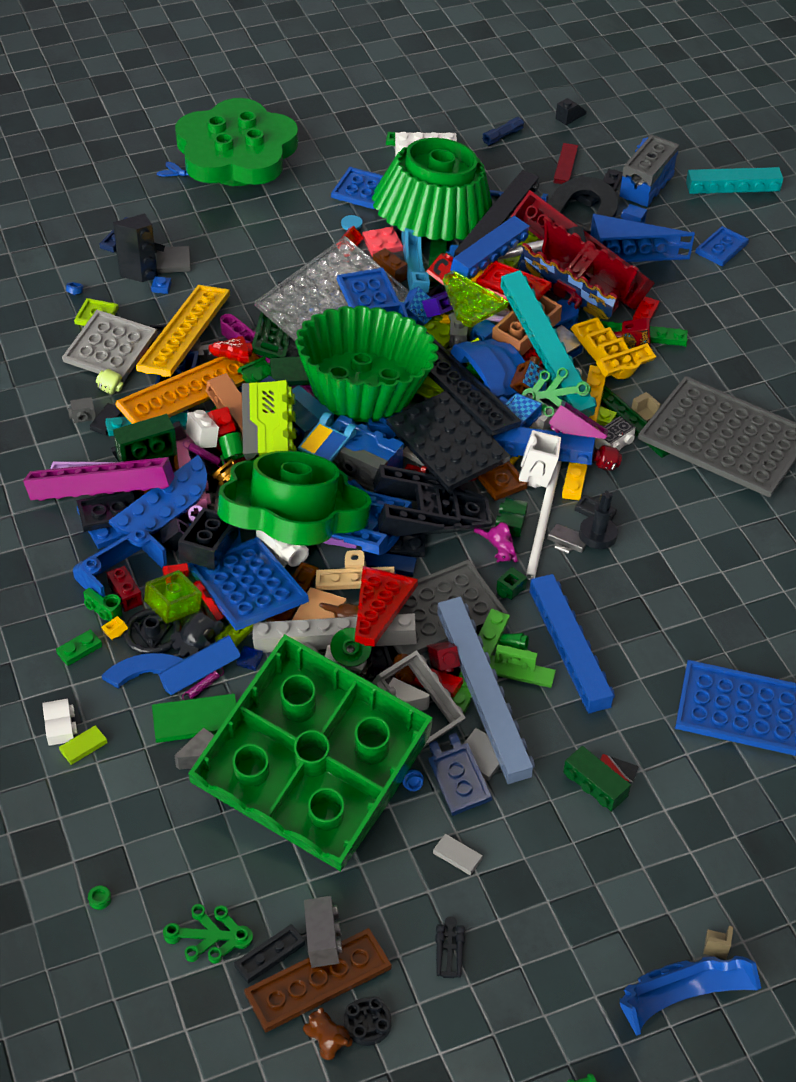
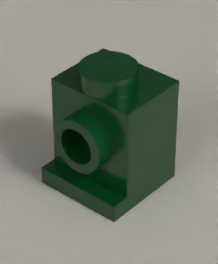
(508, 586)

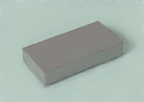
(457, 854)

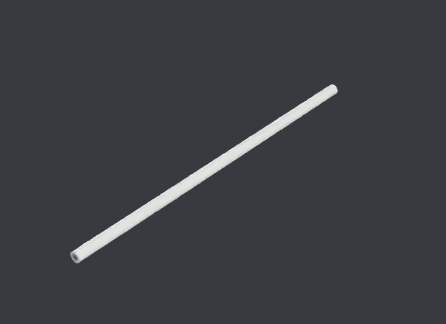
(543, 521)

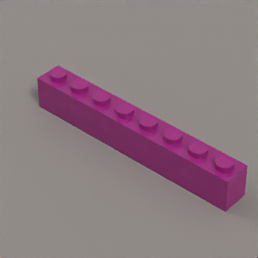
(99, 479)

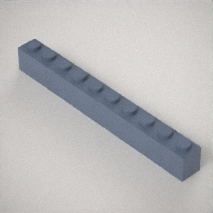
(485, 691)

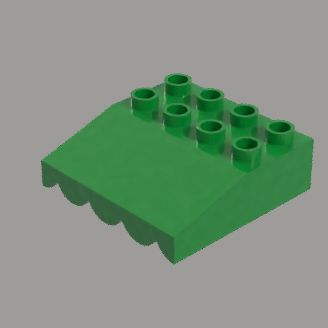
(312, 752)

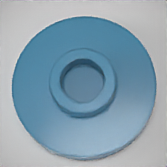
(350, 220)

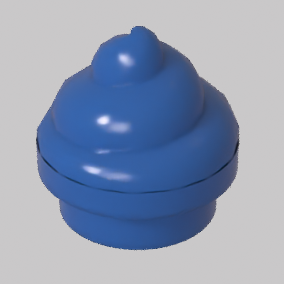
(413, 780)

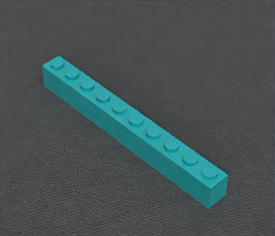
(544, 338)

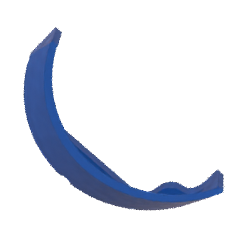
(685, 980)

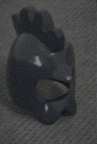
(196, 634)

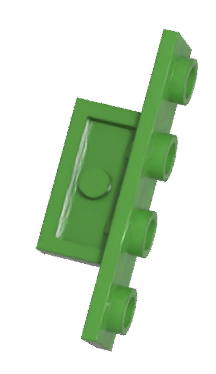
(521, 666)

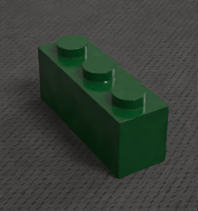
(596, 778)

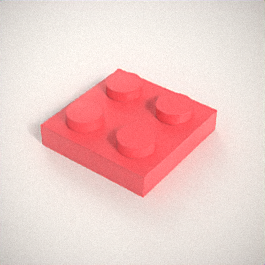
(382, 238)

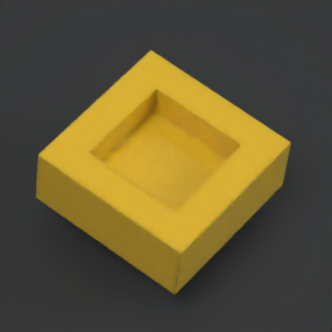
(114, 628)

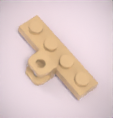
(345, 578)

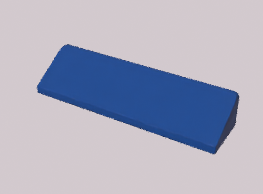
(199, 665)

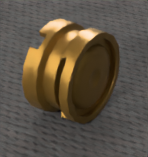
(225, 475)

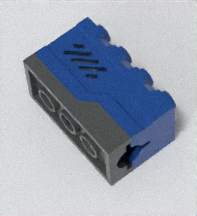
(649, 170)
(366, 452)

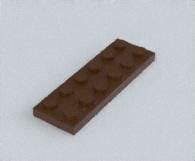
(305, 988)

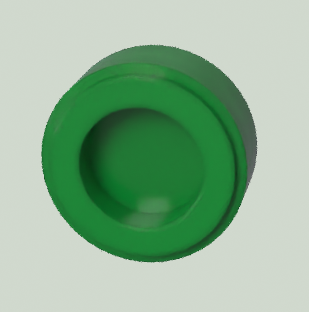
(99, 897)

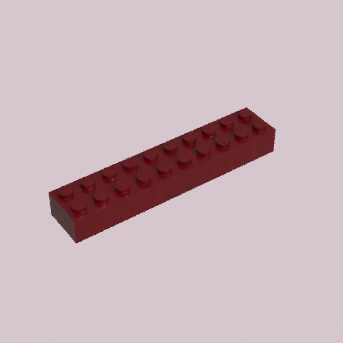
(532, 211)

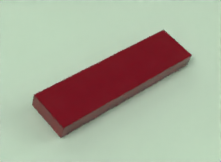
(565, 163)

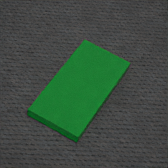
(188, 717)

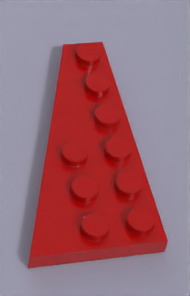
(379, 602)

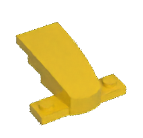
(611, 353)

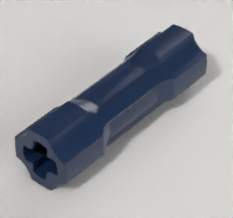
(510, 127)

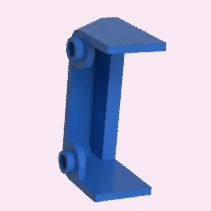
(114, 553)

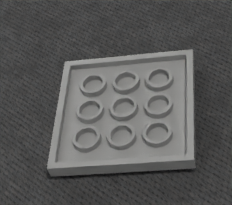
(109, 344)

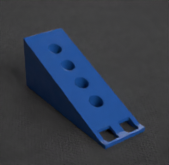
(639, 240)

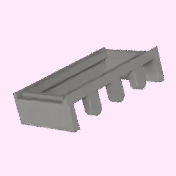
(431, 684)

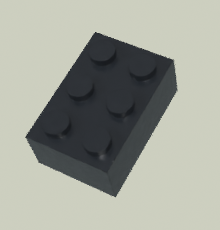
(207, 539)

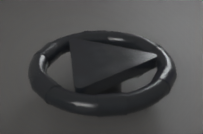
(151, 631)

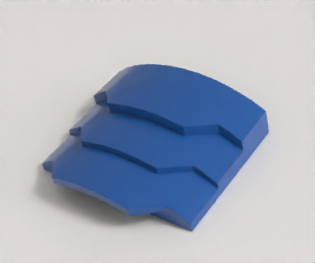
(493, 362)
(369, 537)

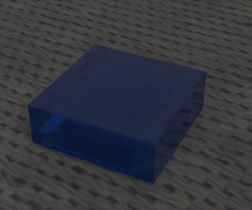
(249, 658)

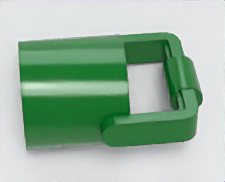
(231, 447)

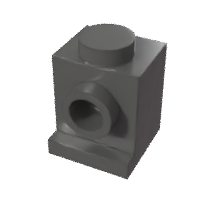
(82, 410)

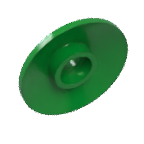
(344, 639)

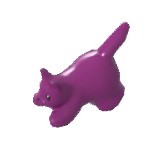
(501, 539)

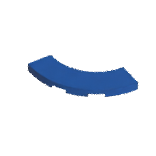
(136, 665)

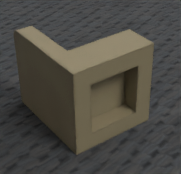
(645, 406)
(718, 943)

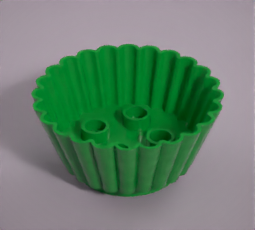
(434, 190)
(365, 360)

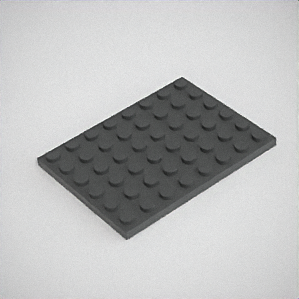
(724, 436)

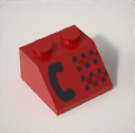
(440, 267)

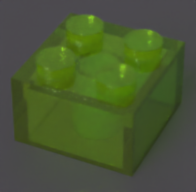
(172, 596)

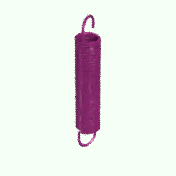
(203, 453)
(199, 687)

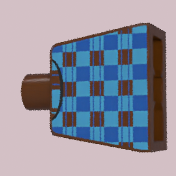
(527, 375)

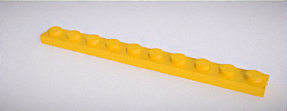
(577, 472)

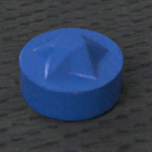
(74, 288)

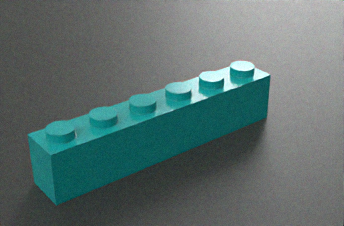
(734, 180)

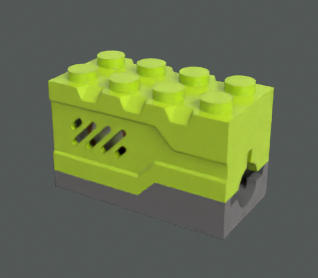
(267, 418)

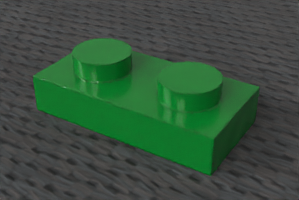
(79, 647)

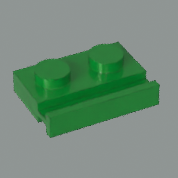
(255, 370)

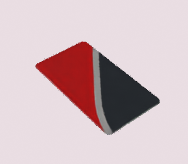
(624, 769)

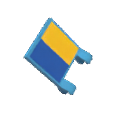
(325, 440)

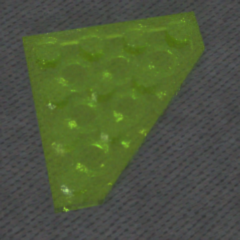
(470, 300)

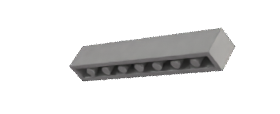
(320, 632)

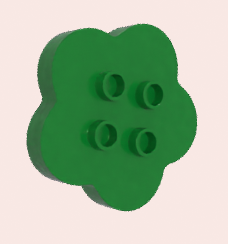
(236, 143)
(293, 498)

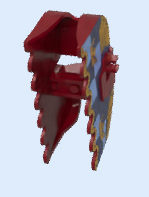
(567, 261)

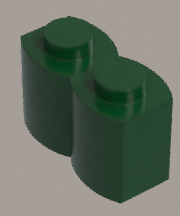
(513, 514)

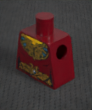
(635, 332)

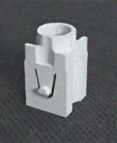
(539, 459)
(284, 552)

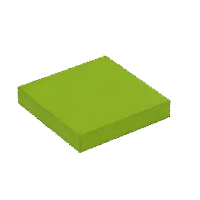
(89, 308)

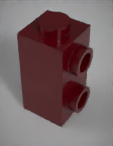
(125, 587)
(443, 656)

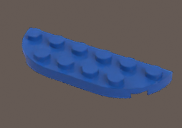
(162, 505)

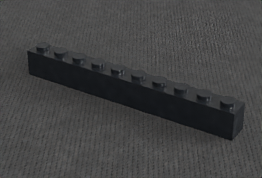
(502, 208)

